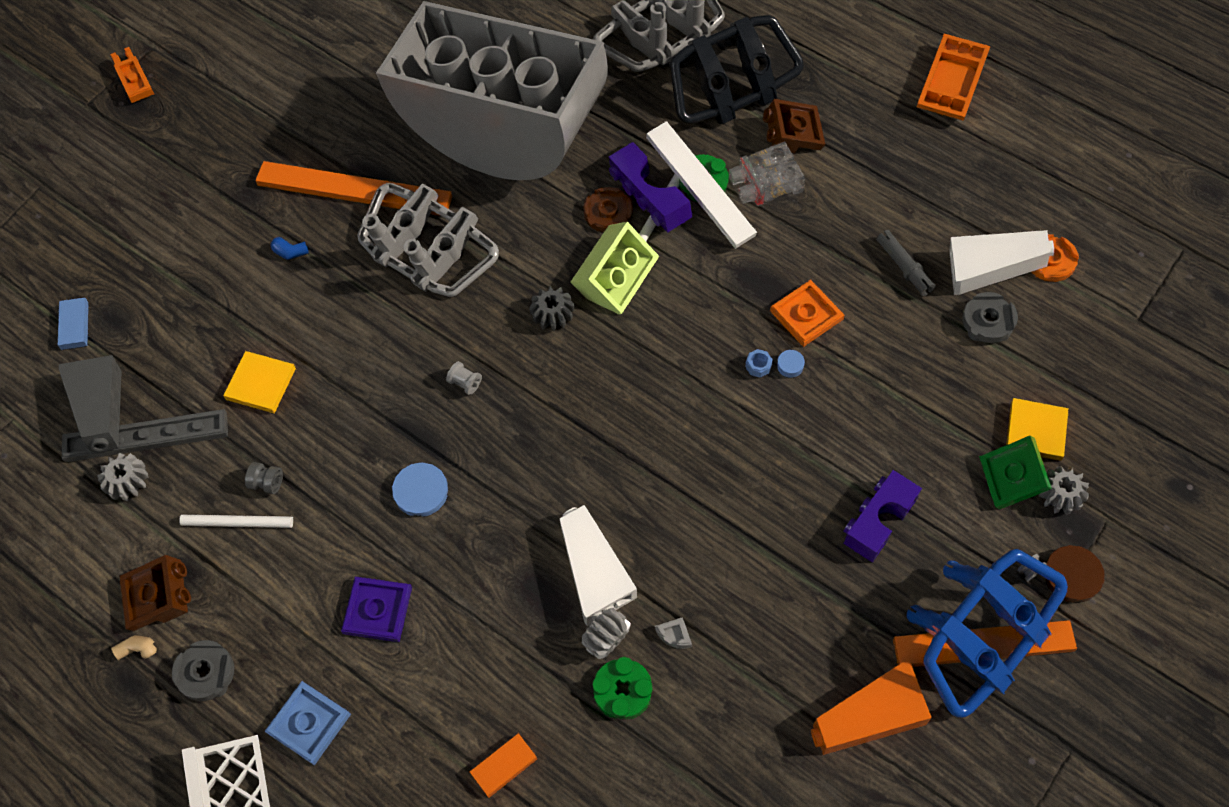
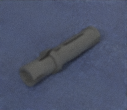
(911, 270)

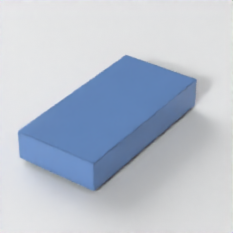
(73, 323)

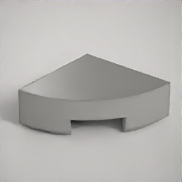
(674, 633)

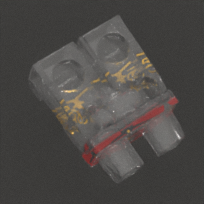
(767, 175)

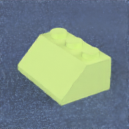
(615, 267)

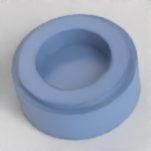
(790, 363)

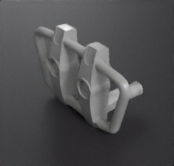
(651, 35)
(429, 264)

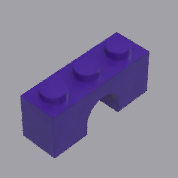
(893, 496)

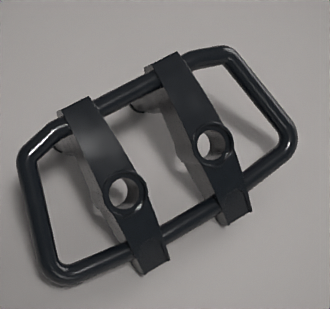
(749, 46)

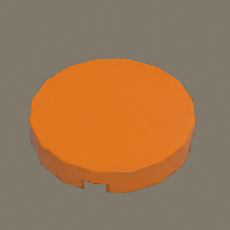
(1062, 263)

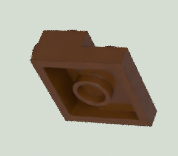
(795, 124)
(154, 592)

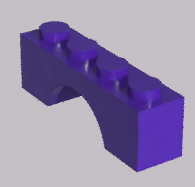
(666, 205)

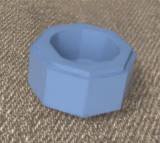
(758, 363)

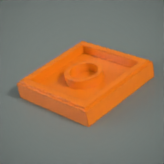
(807, 313)

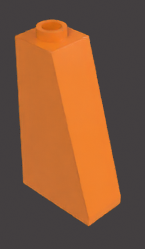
(874, 712)

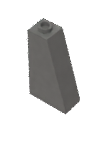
(95, 400)

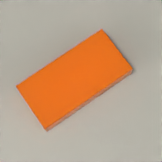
(503, 765)

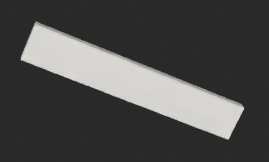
(701, 185)

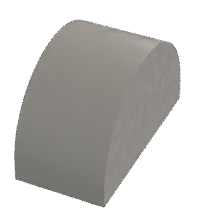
(493, 89)

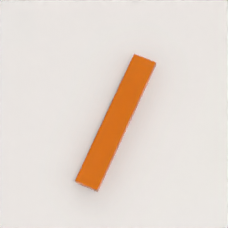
(1001, 639)

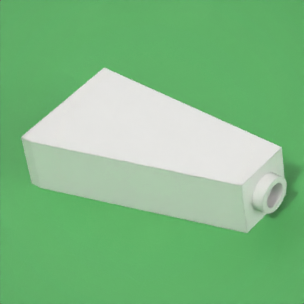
(996, 257)
(595, 567)

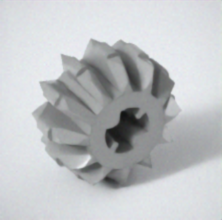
(123, 476)
(1067, 490)
(605, 633)

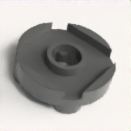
(986, 331)
(215, 682)

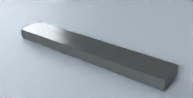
(153, 435)

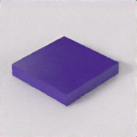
(376, 609)

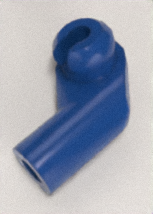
(287, 250)

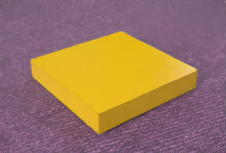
(259, 382)
(1042, 422)

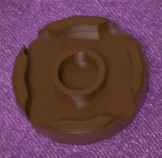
(607, 207)
(1082, 572)

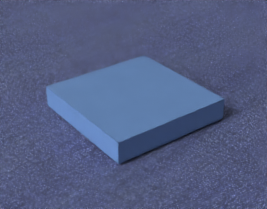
(307, 723)

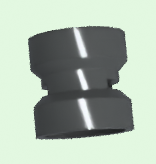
(265, 478)

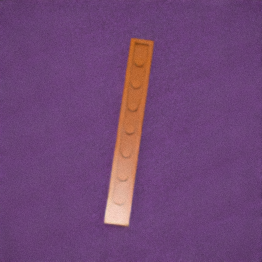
(334, 185)

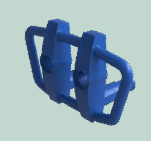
(968, 646)

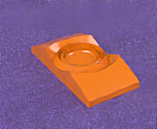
(953, 77)

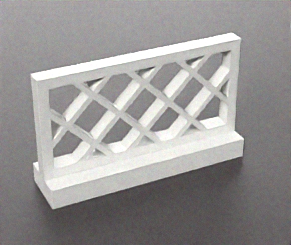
(196, 776)

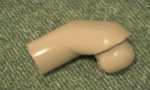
(134, 644)

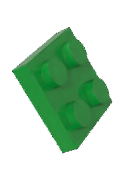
(1015, 472)

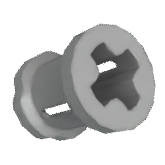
(463, 378)

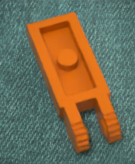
(132, 76)

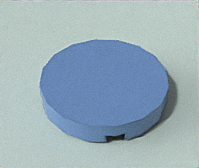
(420, 489)

